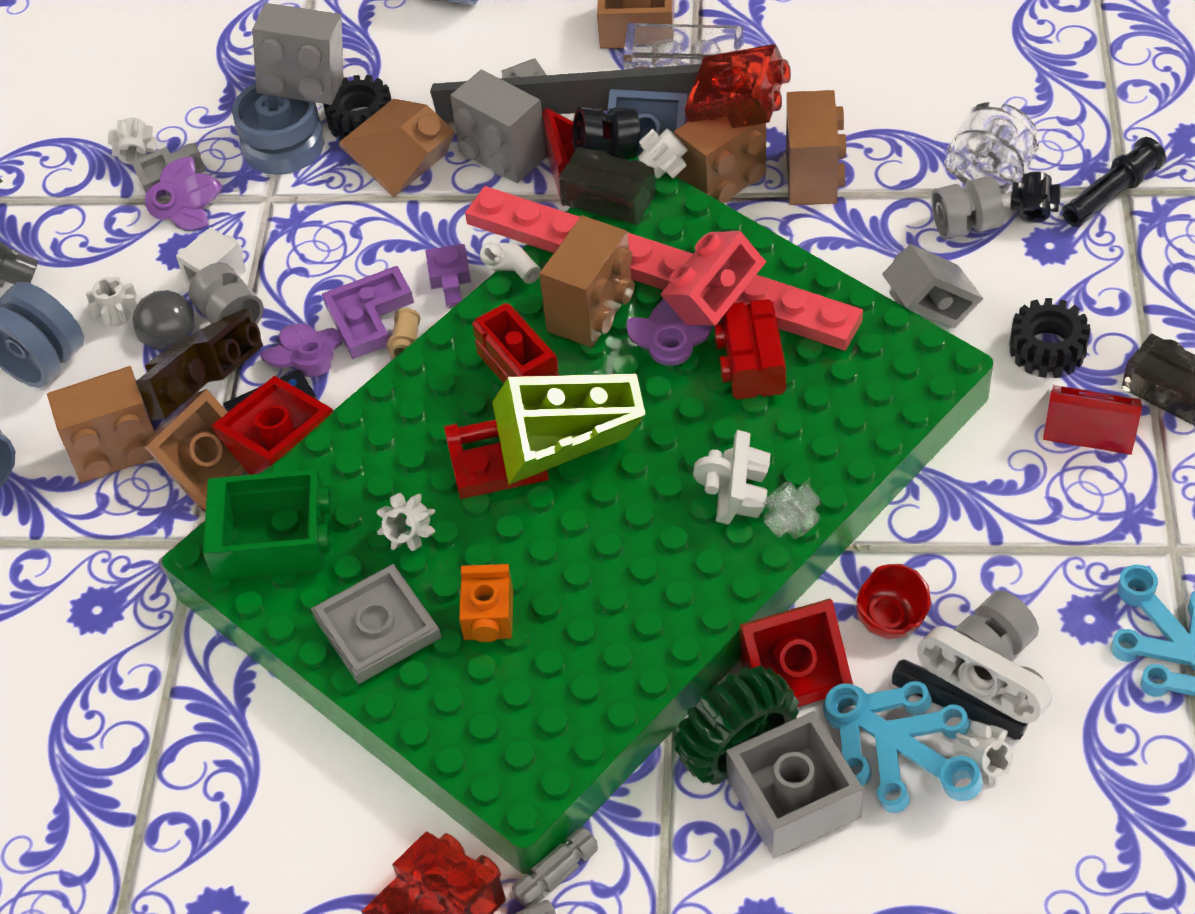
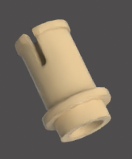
(404, 331)

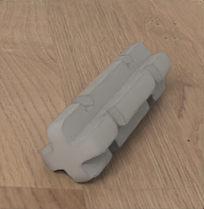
(555, 867)

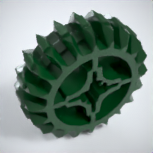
(732, 715)

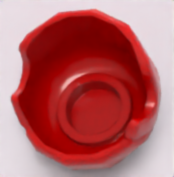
(893, 601)

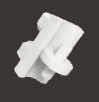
(728, 476)

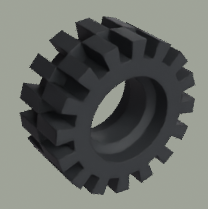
(355, 95)
(1044, 355)

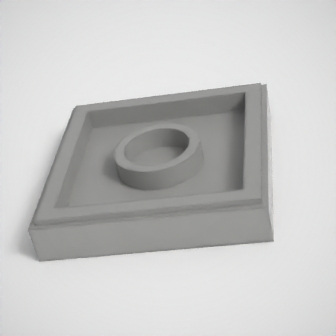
(375, 623)

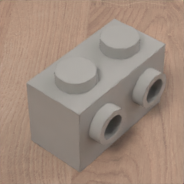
(931, 286)

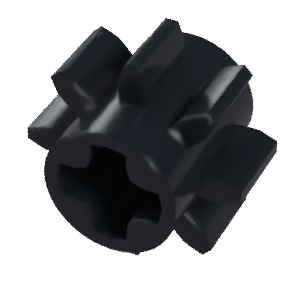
(1035, 197)

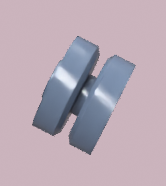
(277, 132)
(35, 334)

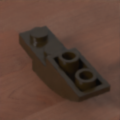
(197, 360)

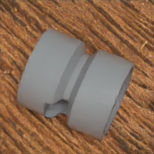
(974, 206)
(221, 292)
(1000, 625)

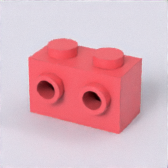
(712, 277)

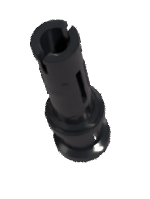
(1125, 172)

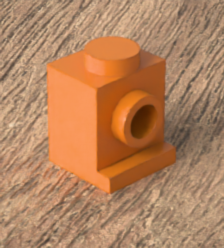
(486, 602)

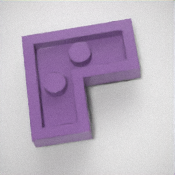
(359, 304)

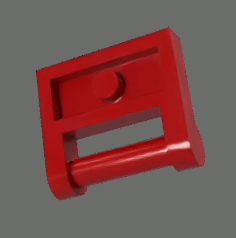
(480, 468)

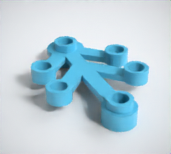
(1180, 643)
(897, 737)

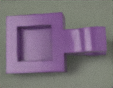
(448, 269)

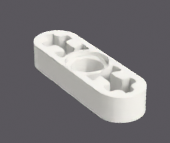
(1007, 700)

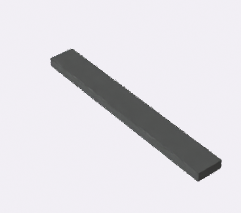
(587, 90)

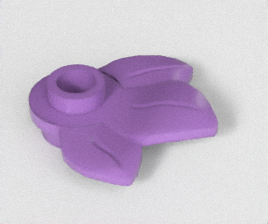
(188, 195)
(666, 335)
(303, 349)

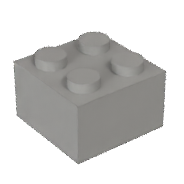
(298, 53)
(499, 126)
(794, 784)

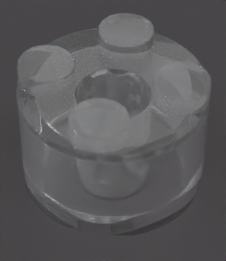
(993, 144)

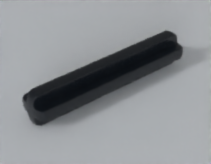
(947, 694)

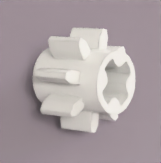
(131, 139)
(663, 153)
(112, 301)
(394, 525)
(987, 748)

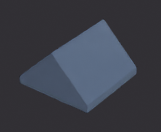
(654, 109)

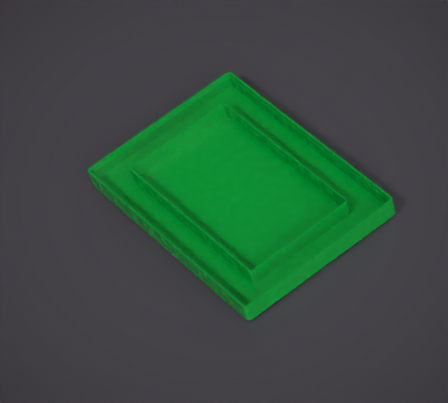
(613, 561)

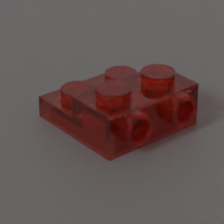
(739, 86)
(440, 879)

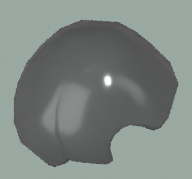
(163, 319)

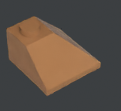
(399, 143)
(191, 449)

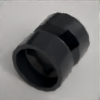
(611, 132)

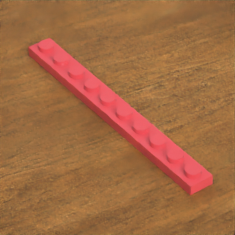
(654, 262)

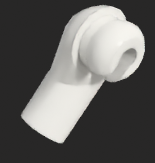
(510, 258)

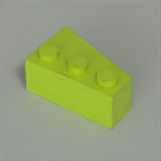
(563, 418)

